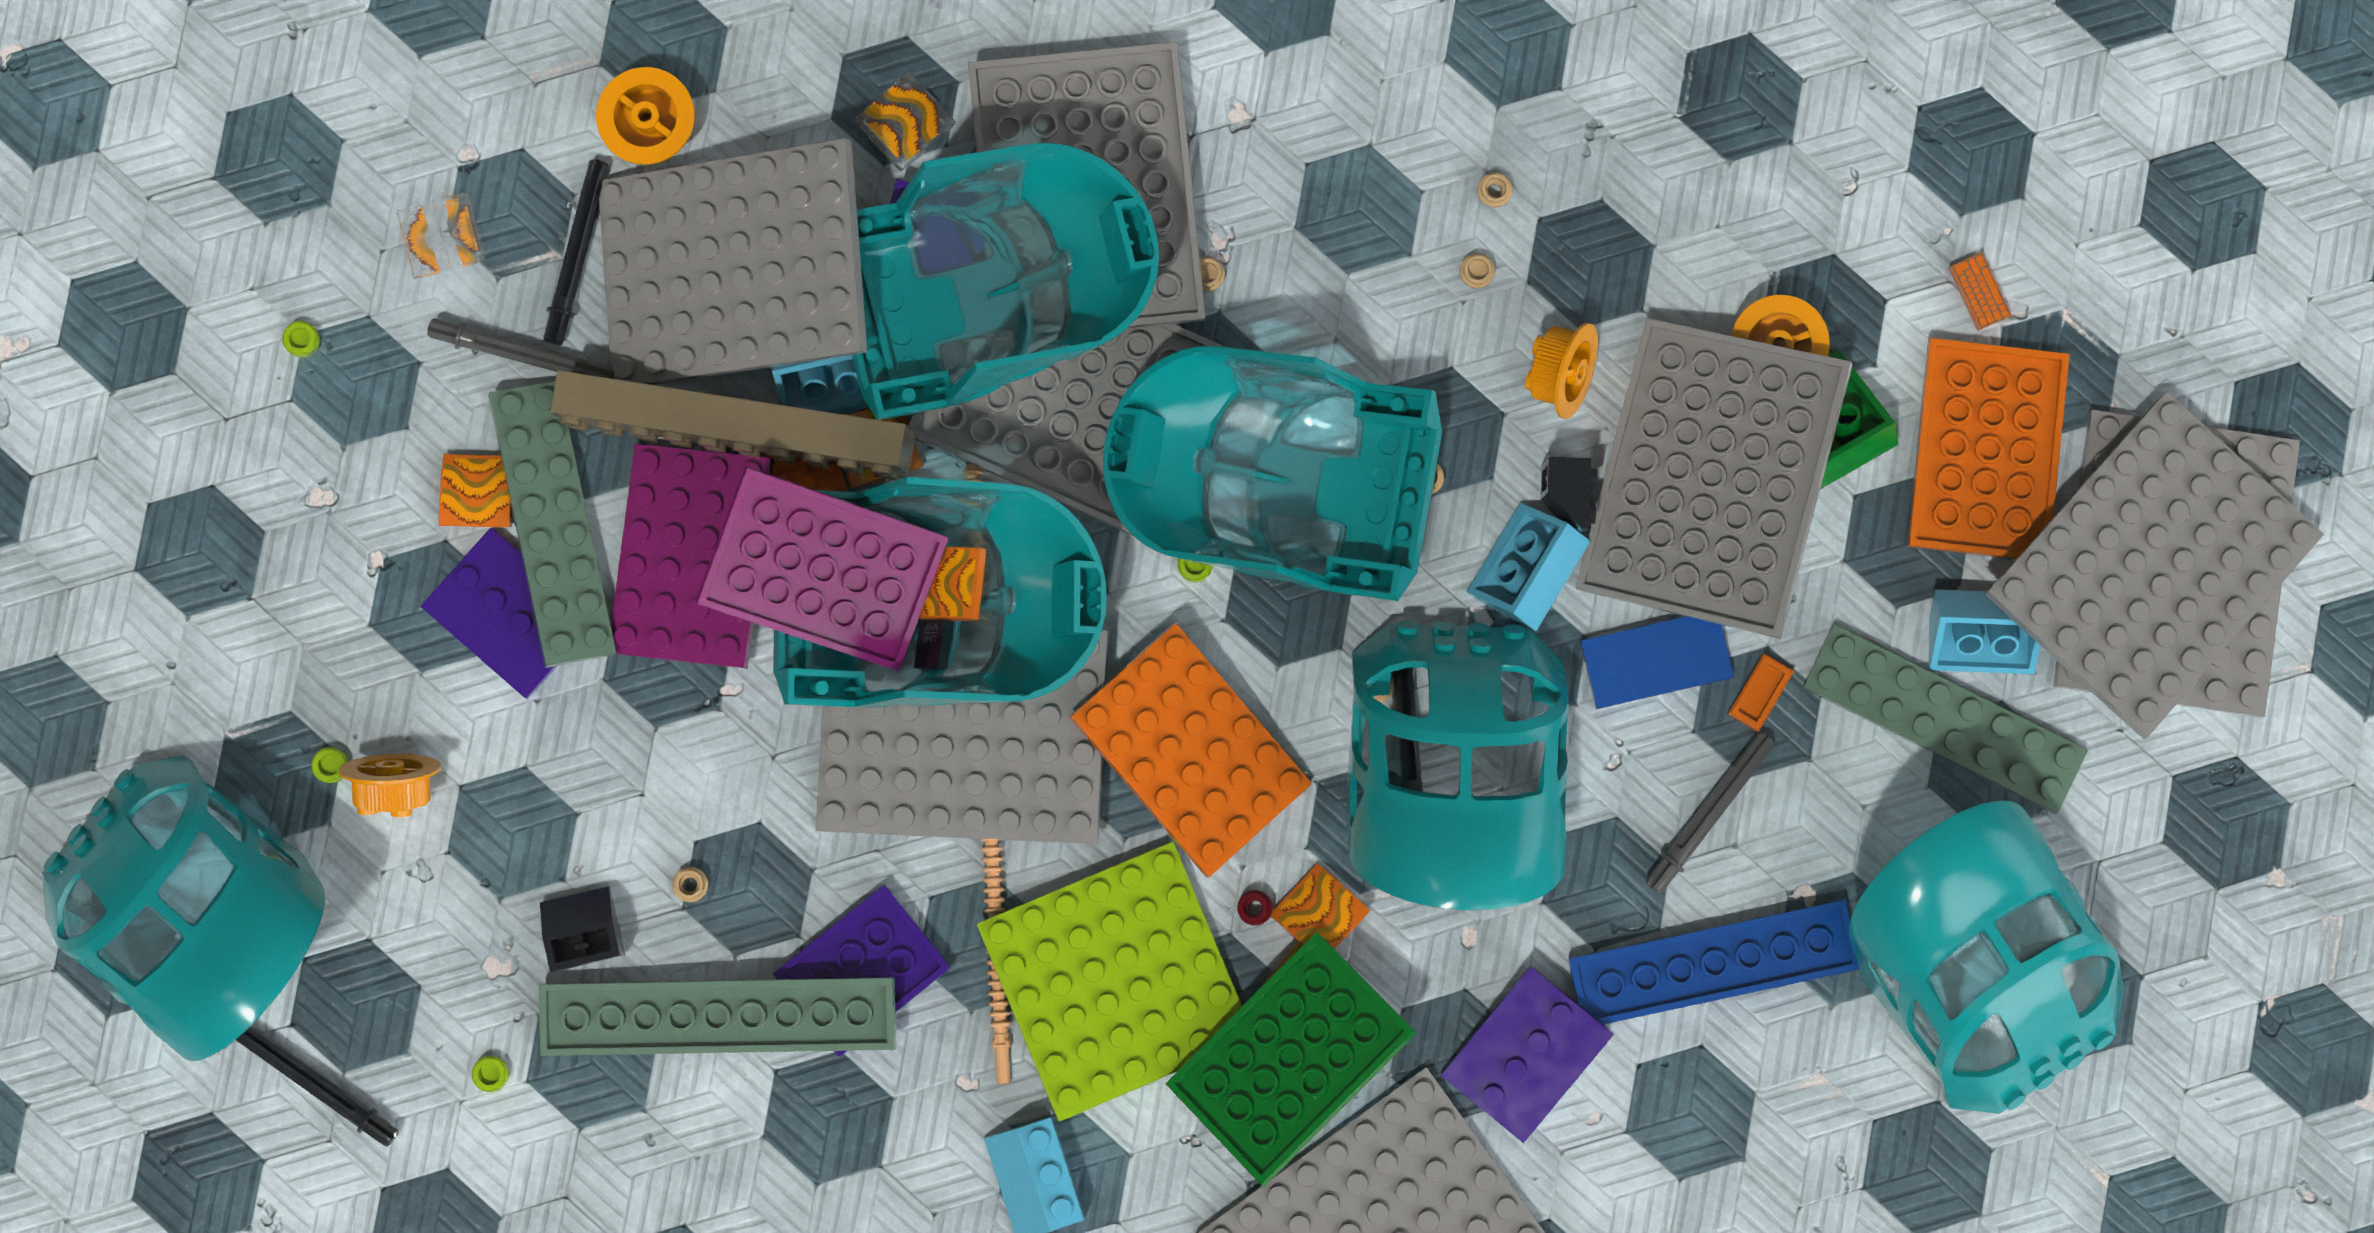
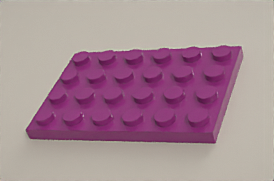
(666, 546)
(821, 568)

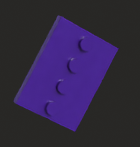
(491, 612)
(872, 942)
(1527, 1054)

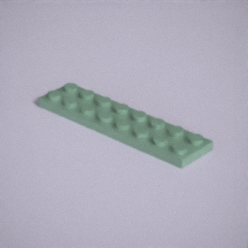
(551, 526)
(1945, 719)

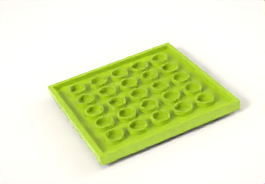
(1112, 979)

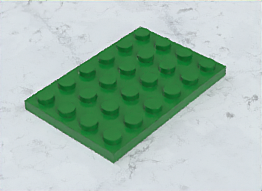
(1290, 1059)

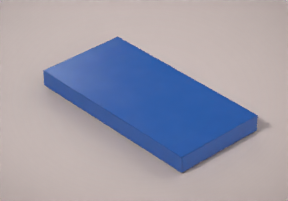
(1655, 660)

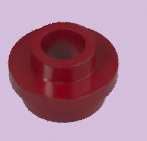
(1244, 907)

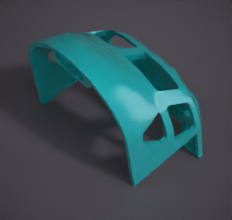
(1458, 846)

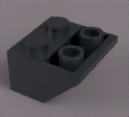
(1567, 490)
(580, 929)

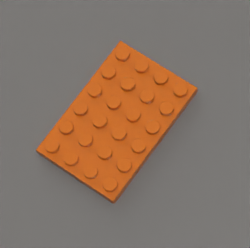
(1986, 447)
(1190, 750)

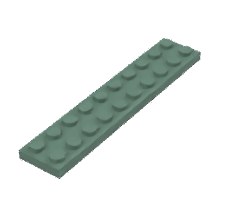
(717, 1016)

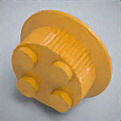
(645, 115)
(1784, 323)
(1563, 367)
(390, 782)

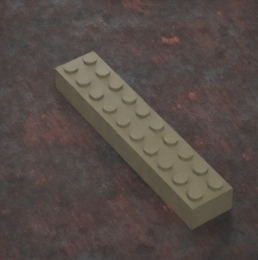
(733, 423)

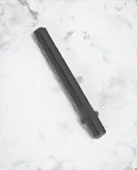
(511, 349)
(1709, 813)

